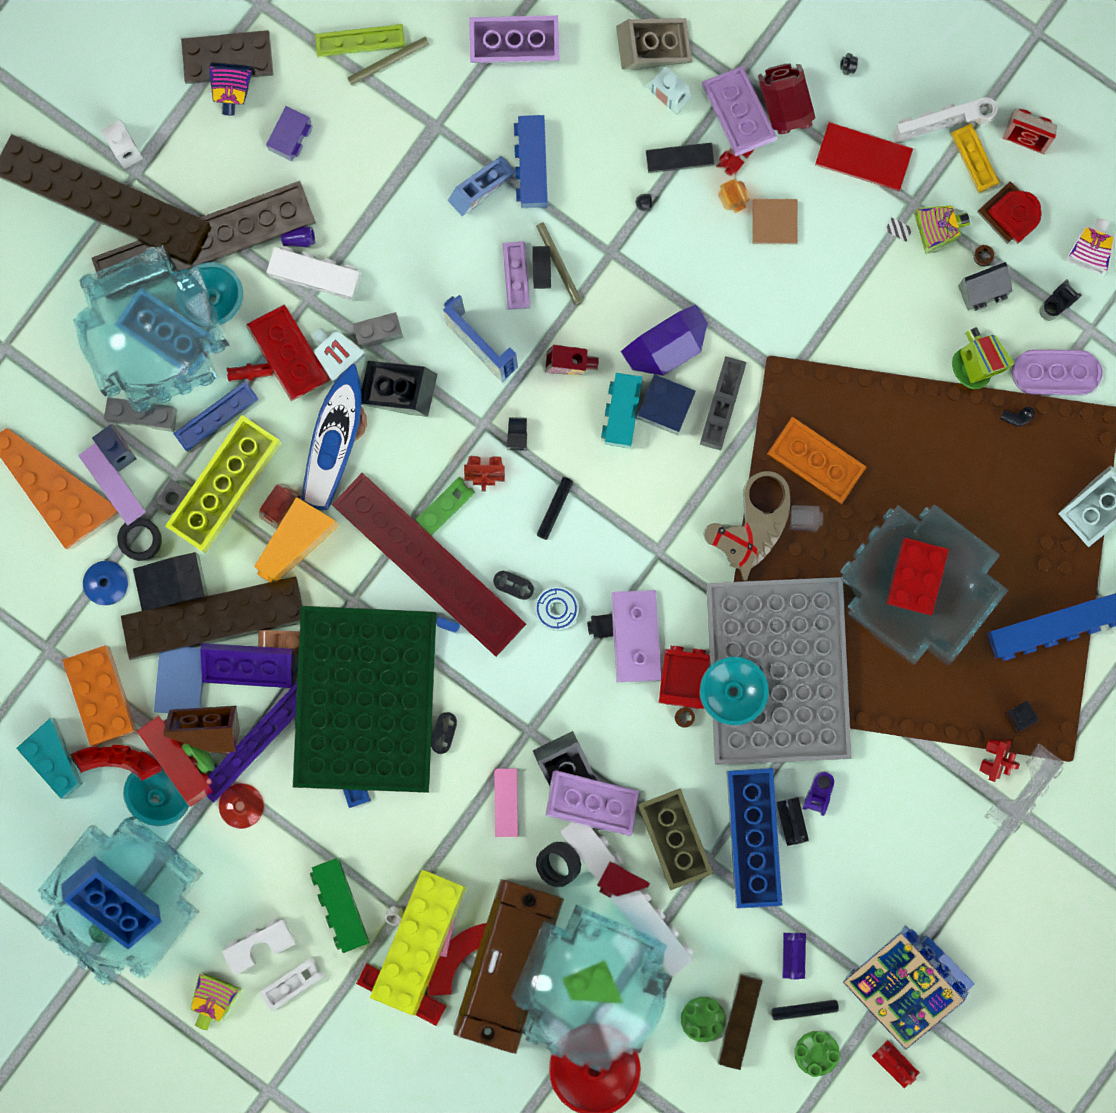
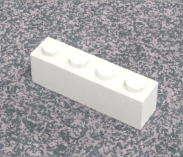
(314, 273)

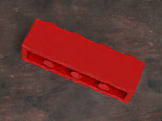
(175, 762)

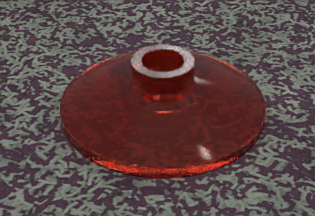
(252, 809)

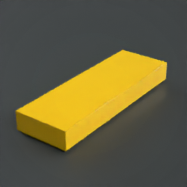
(974, 158)

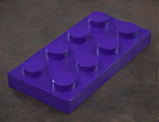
(246, 665)

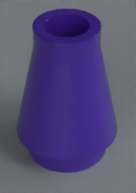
(299, 237)

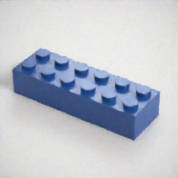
(754, 838)

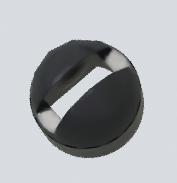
(644, 202)

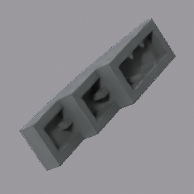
(723, 403)

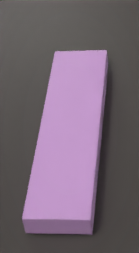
(112, 484)

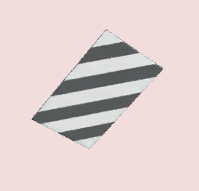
(898, 229)

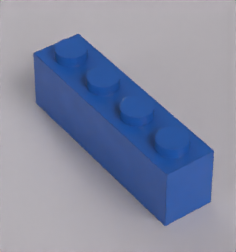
(532, 161)

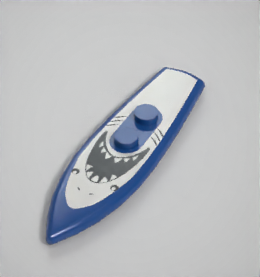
(332, 440)

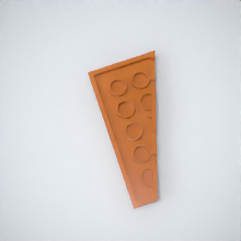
(60, 497)

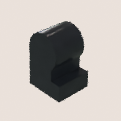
(517, 434)

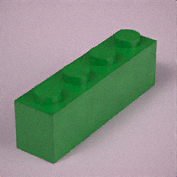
(340, 905)

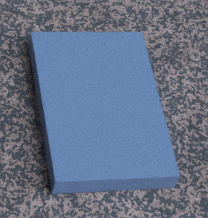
(178, 680)

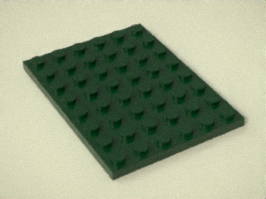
(364, 699)

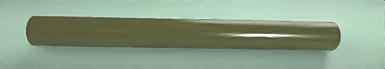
(381, 64)
(559, 264)

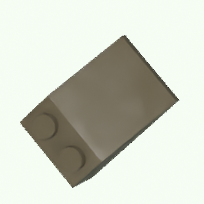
(653, 43)

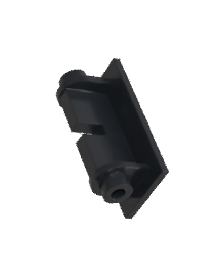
(792, 821)

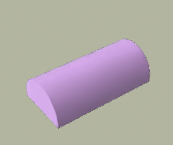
(514, 39)

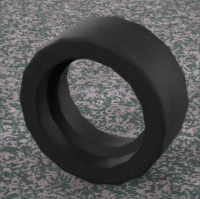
(541, 267)
(139, 556)
(546, 871)

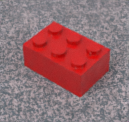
(917, 576)

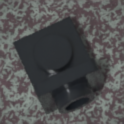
(601, 626)

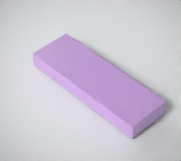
(516, 275)

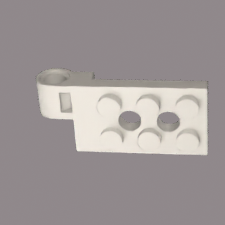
(947, 117)

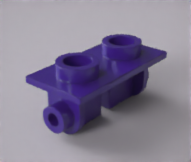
(794, 956)

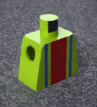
(984, 356)

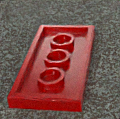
(864, 156)
(287, 352)

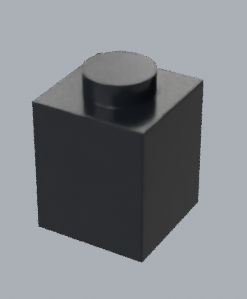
(1021, 716)

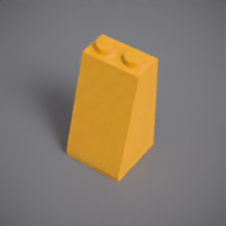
(293, 540)

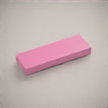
(506, 803)

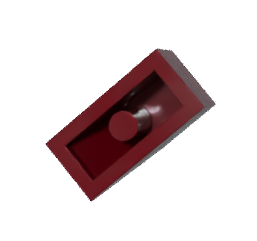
(619, 881)

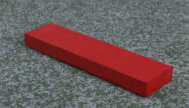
(429, 1009)

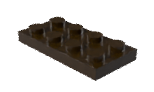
(236, 48)

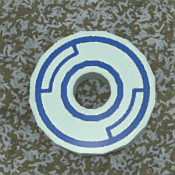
(563, 620)

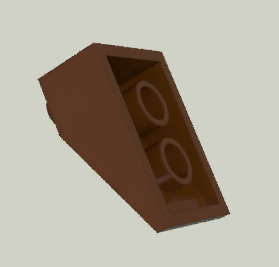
(205, 728)

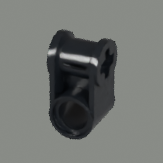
(1062, 299)

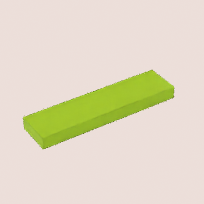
(359, 40)

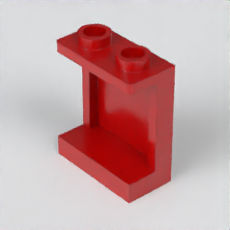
(682, 677)

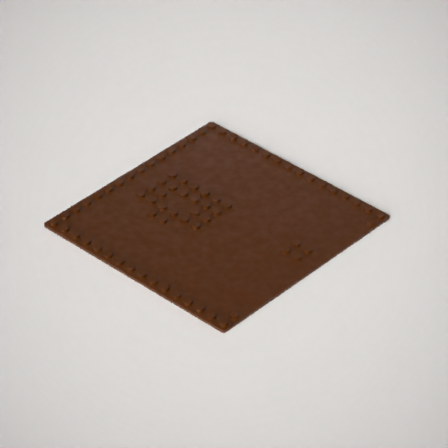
(1000, 482)

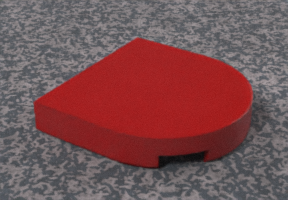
(1017, 214)

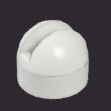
(392, 920)

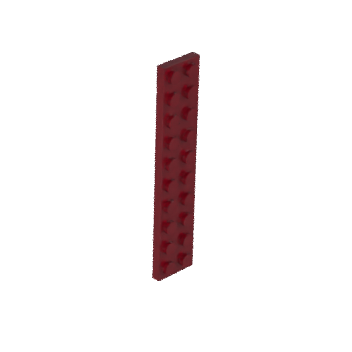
(429, 564)

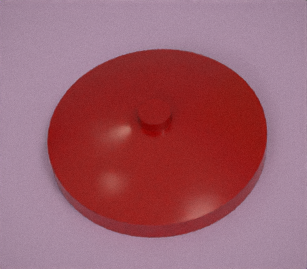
(593, 1090)

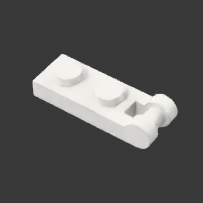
(290, 984)

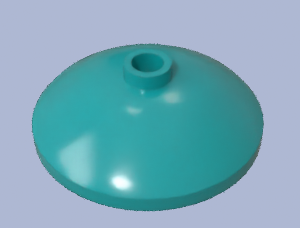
(225, 286)
(751, 688)
(138, 801)

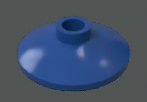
(116, 586)

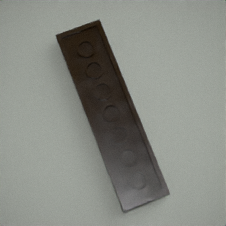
(212, 618)

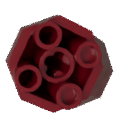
(786, 98)

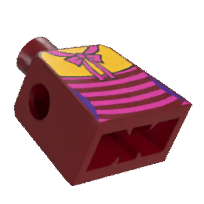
(560, 360)

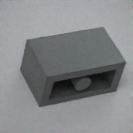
(378, 330)

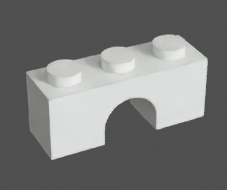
(239, 954)

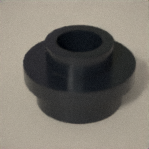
(848, 64)

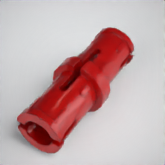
(249, 372)

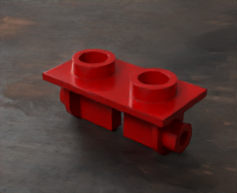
(731, 162)
(896, 1064)

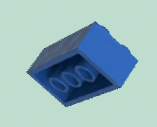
(110, 902)

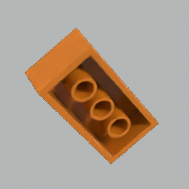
(99, 695)

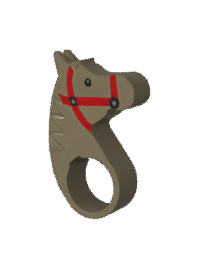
(753, 541)

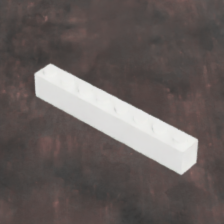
(633, 905)

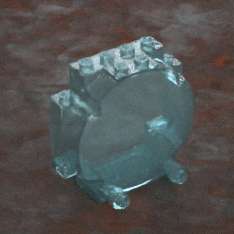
(149, 329)
(963, 597)
(146, 864)
(585, 1029)

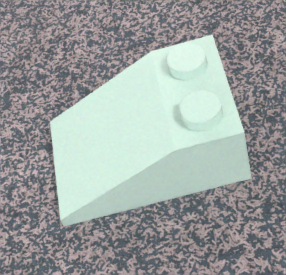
(1094, 508)

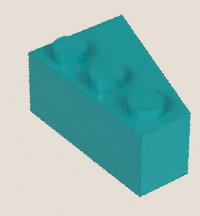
(622, 410)
(50, 758)

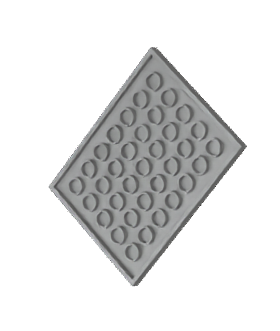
(800, 645)

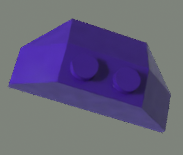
(668, 343)

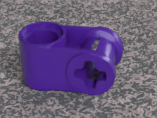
(818, 794)

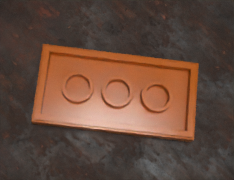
(816, 460)

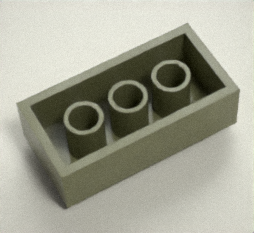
(675, 839)

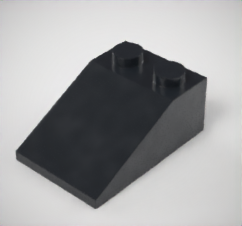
(398, 388)
(170, 581)
(564, 756)

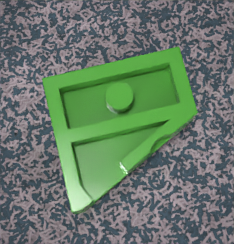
(592, 985)

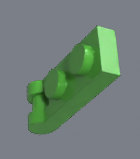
(444, 506)

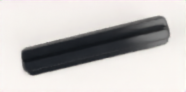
(555, 508)
(804, 1010)

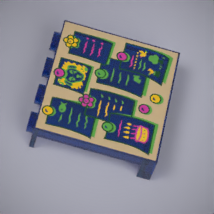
(906, 987)

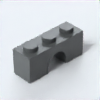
(157, 417)

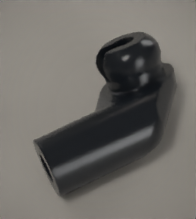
(1019, 418)

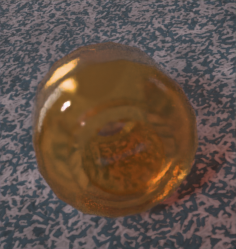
(734, 195)

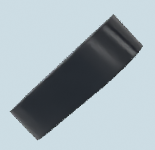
(516, 580)
(438, 731)

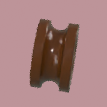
(988, 260)
(688, 723)

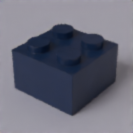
(666, 404)

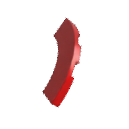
(116, 756)
(458, 950)

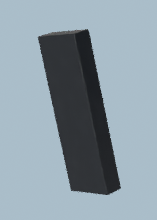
(679, 157)

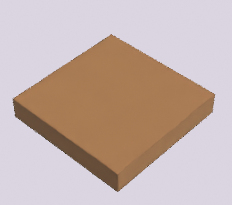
(774, 221)

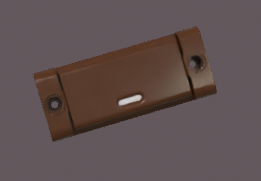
(499, 964)

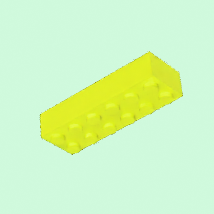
(223, 484)
(418, 943)

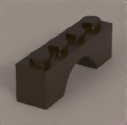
(740, 1021)

